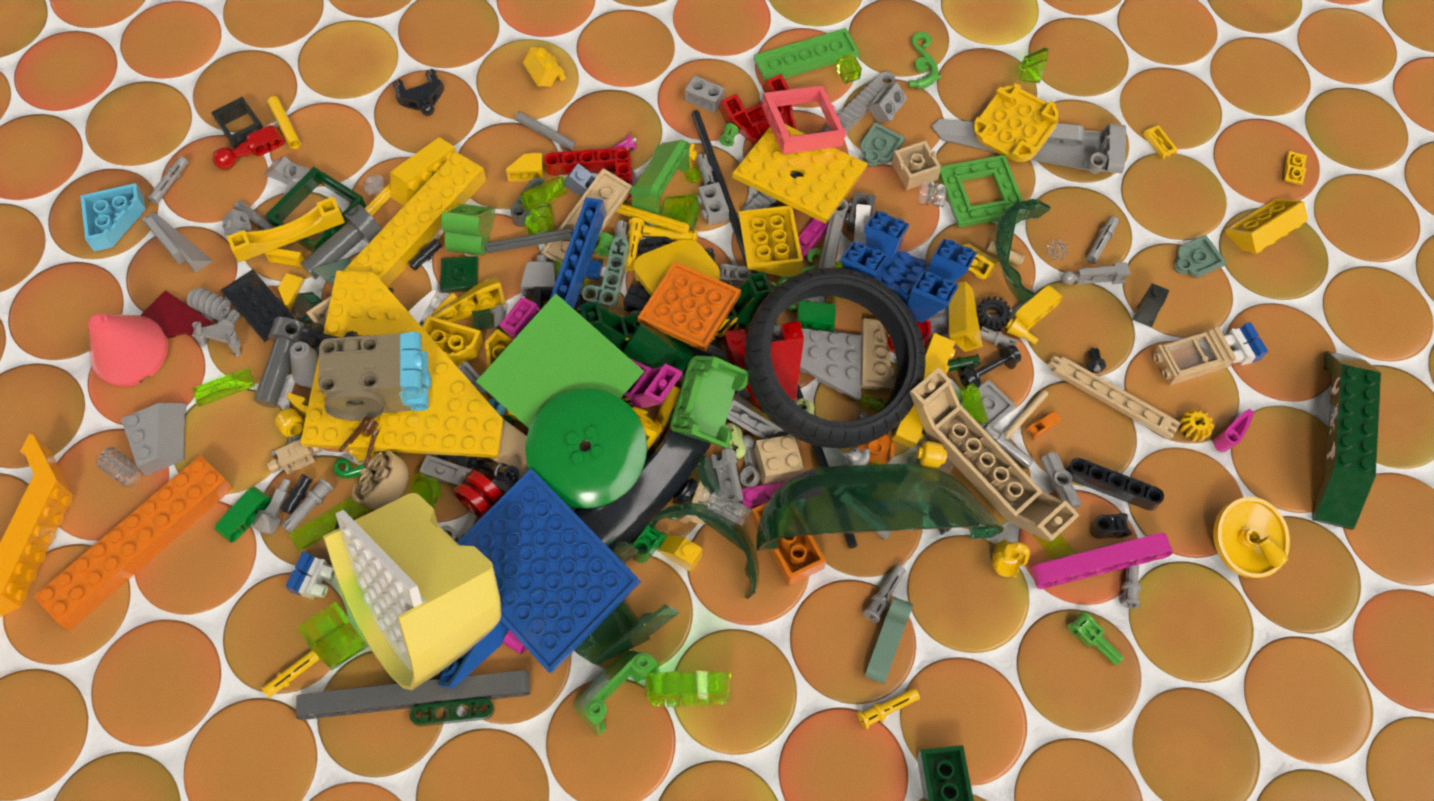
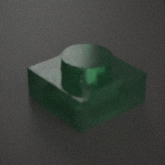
(482, 319)

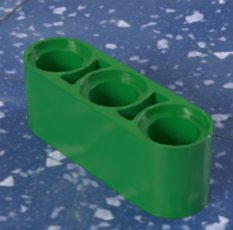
(242, 514)

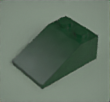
(657, 348)

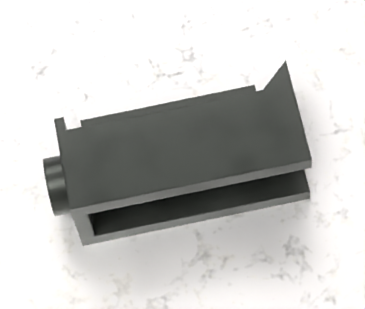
(1151, 305)

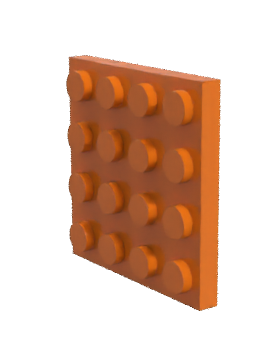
(689, 306)

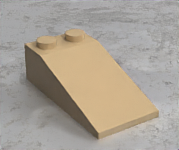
(512, 449)

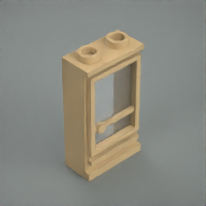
(1194, 356)

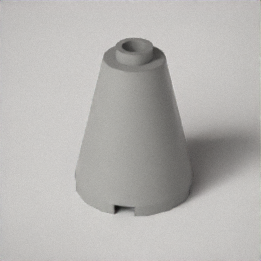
(303, 363)

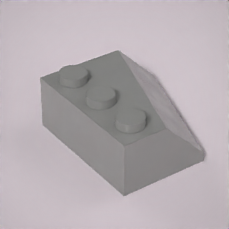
(156, 436)

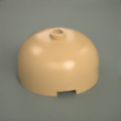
(383, 486)

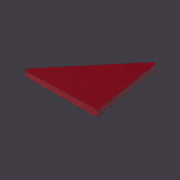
(174, 315)

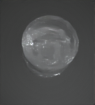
(925, 194)

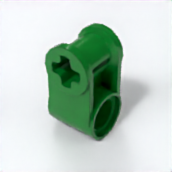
(649, 540)

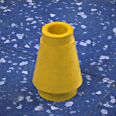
(1273, 553)

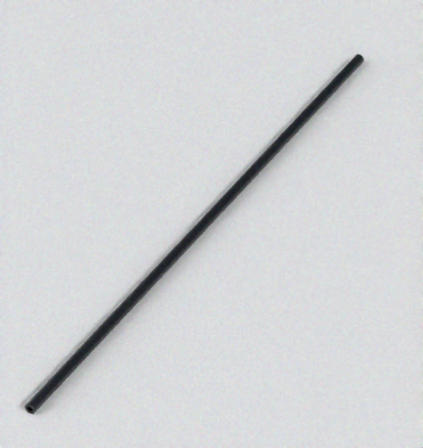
(818, 451)

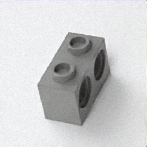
(704, 94)
(887, 102)
(715, 203)

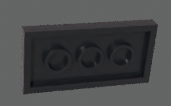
(255, 303)

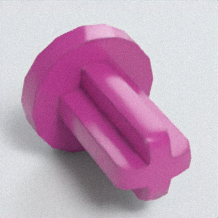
(627, 143)

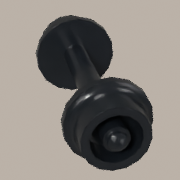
(313, 334)
(1008, 355)

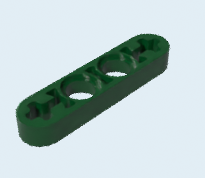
(452, 716)

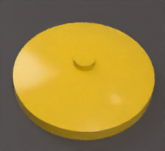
(1240, 529)

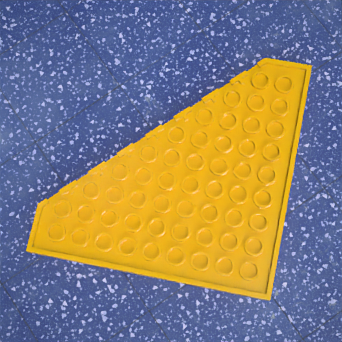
(457, 416)

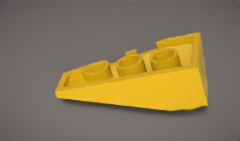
(480, 297)

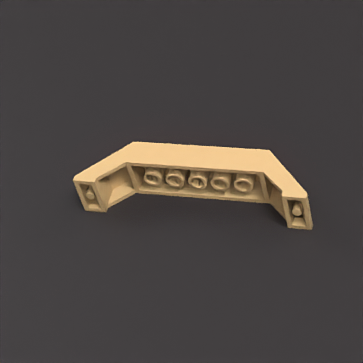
(986, 462)

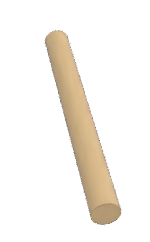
(1026, 413)

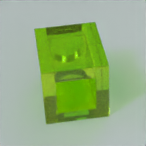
(849, 68)

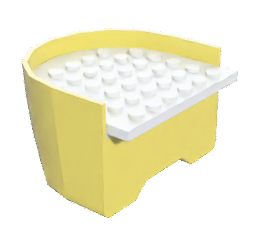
(413, 588)

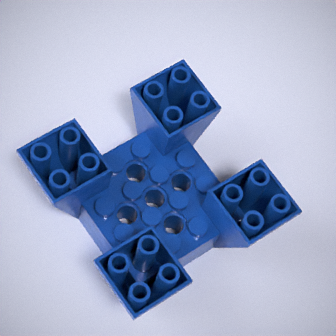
(920, 284)

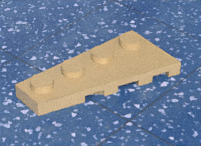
(875, 358)

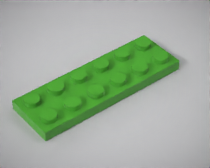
(806, 55)

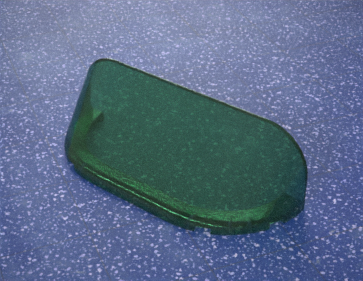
(872, 501)

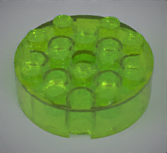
(688, 688)

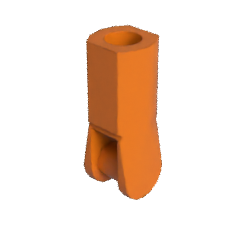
(1044, 424)

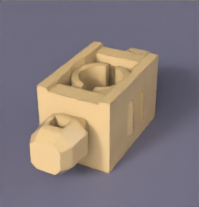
(292, 457)

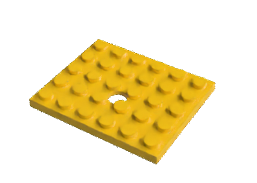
(825, 179)

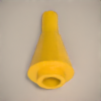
(1017, 329)

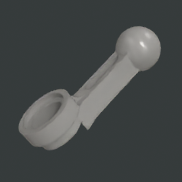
(750, 463)

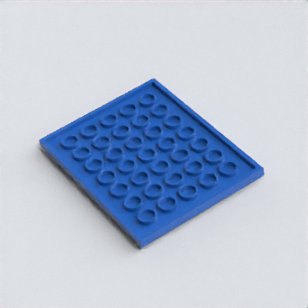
(549, 570)

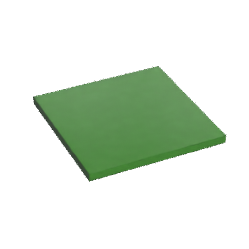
(556, 356)

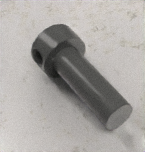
(359, 227)
(279, 361)

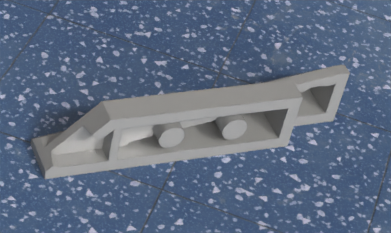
(176, 244)
(753, 419)

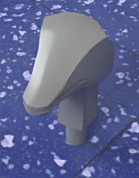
(268, 520)

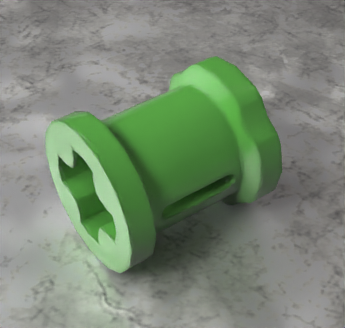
(727, 134)
(604, 244)

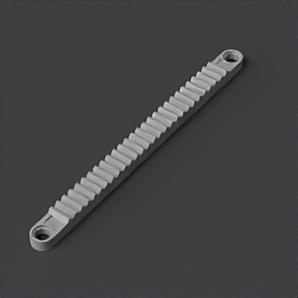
(848, 118)

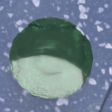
(708, 474)

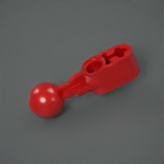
(256, 143)

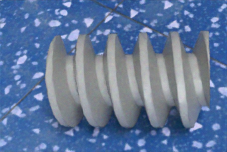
(209, 303)

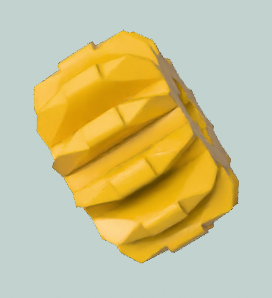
(1196, 425)

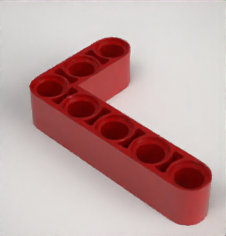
(592, 160)

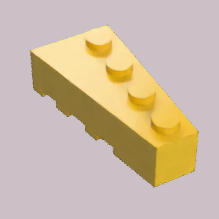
(418, 169)

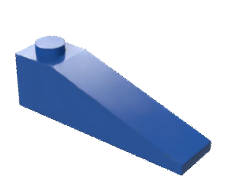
(473, 658)

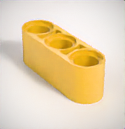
(1038, 306)

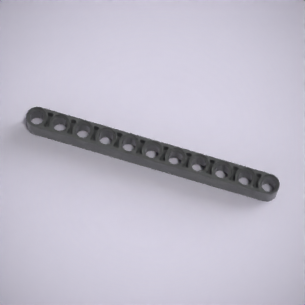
(395, 697)

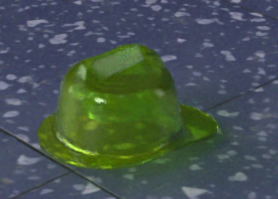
(427, 488)

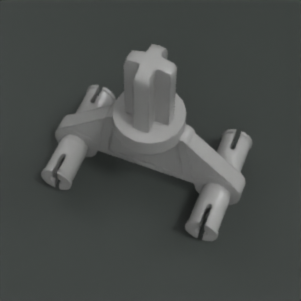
(222, 331)

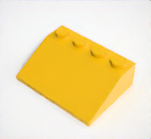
(771, 241)

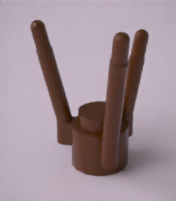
(365, 428)

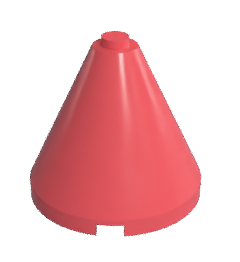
(125, 348)

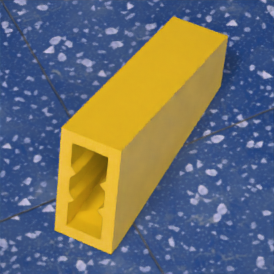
(963, 319)

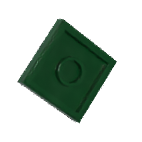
(458, 274)

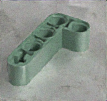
(610, 273)
(888, 640)

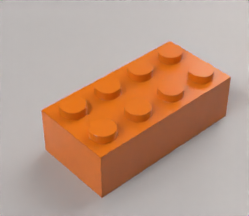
(796, 556)

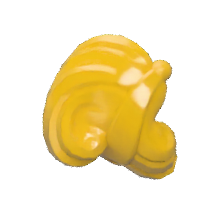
(1009, 556)

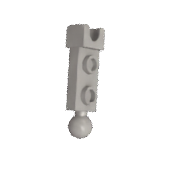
(1098, 275)
(727, 474)

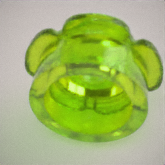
(693, 175)

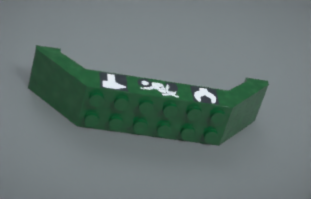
(1350, 440)

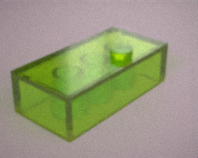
(332, 636)

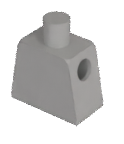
(538, 275)

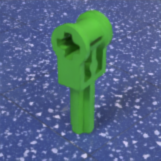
(1091, 634)

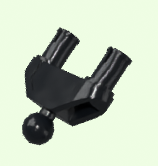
(422, 96)

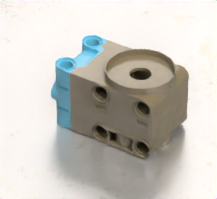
(373, 375)

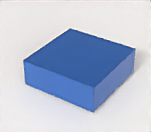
(594, 269)

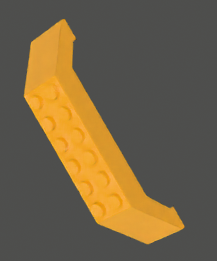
(32, 525)

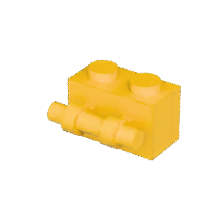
(543, 67)

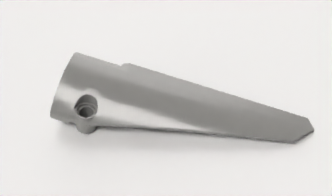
(1065, 147)

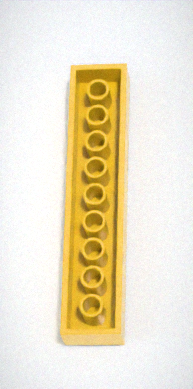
(419, 219)

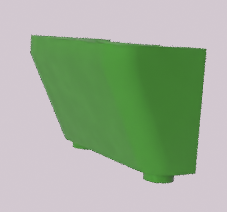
(707, 399)
(590, 702)

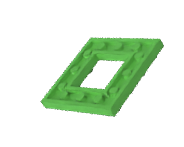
(969, 215)

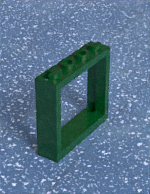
(301, 191)

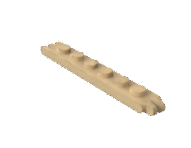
(1114, 396)

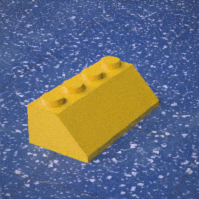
(1267, 224)

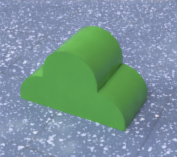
(467, 228)

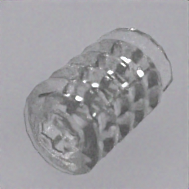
(119, 466)

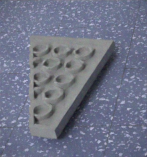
(831, 359)

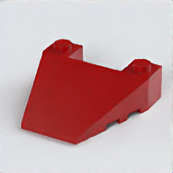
(753, 121)
(785, 355)

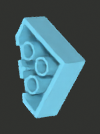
(110, 214)

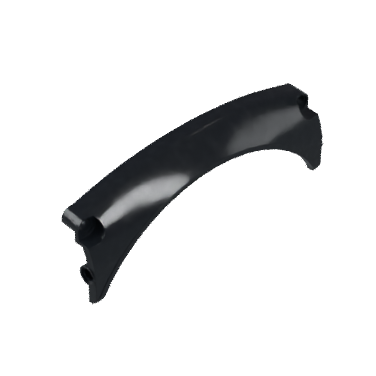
(656, 486)

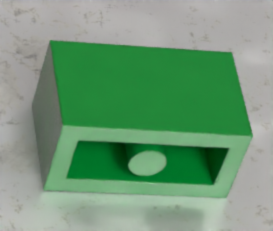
(816, 315)

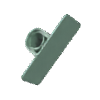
(329, 270)

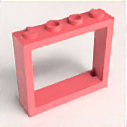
(806, 142)

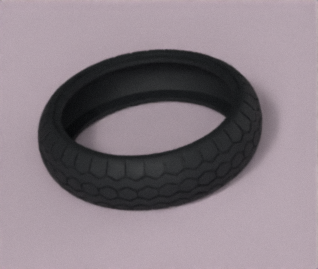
(884, 306)

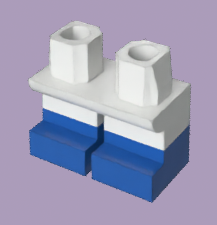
(1246, 344)
(309, 576)

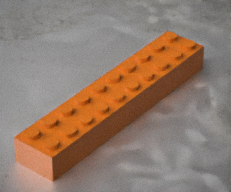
(132, 543)

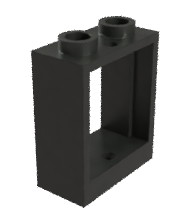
(232, 112)

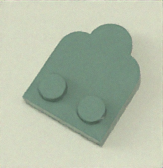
(880, 145)
(1198, 258)

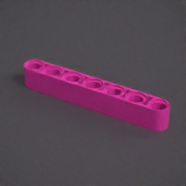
(1101, 561)

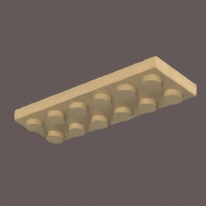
(604, 187)

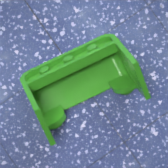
(658, 174)

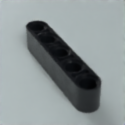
(1124, 484)

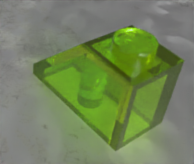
(1033, 66)
(540, 219)

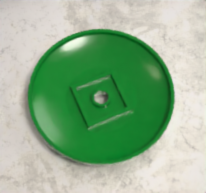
(615, 453)

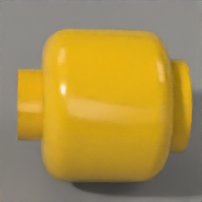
(289, 422)
(931, 454)

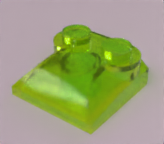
(681, 208)

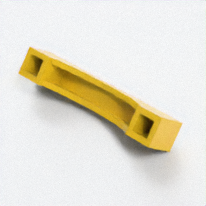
(320, 218)

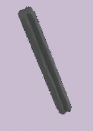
(529, 240)

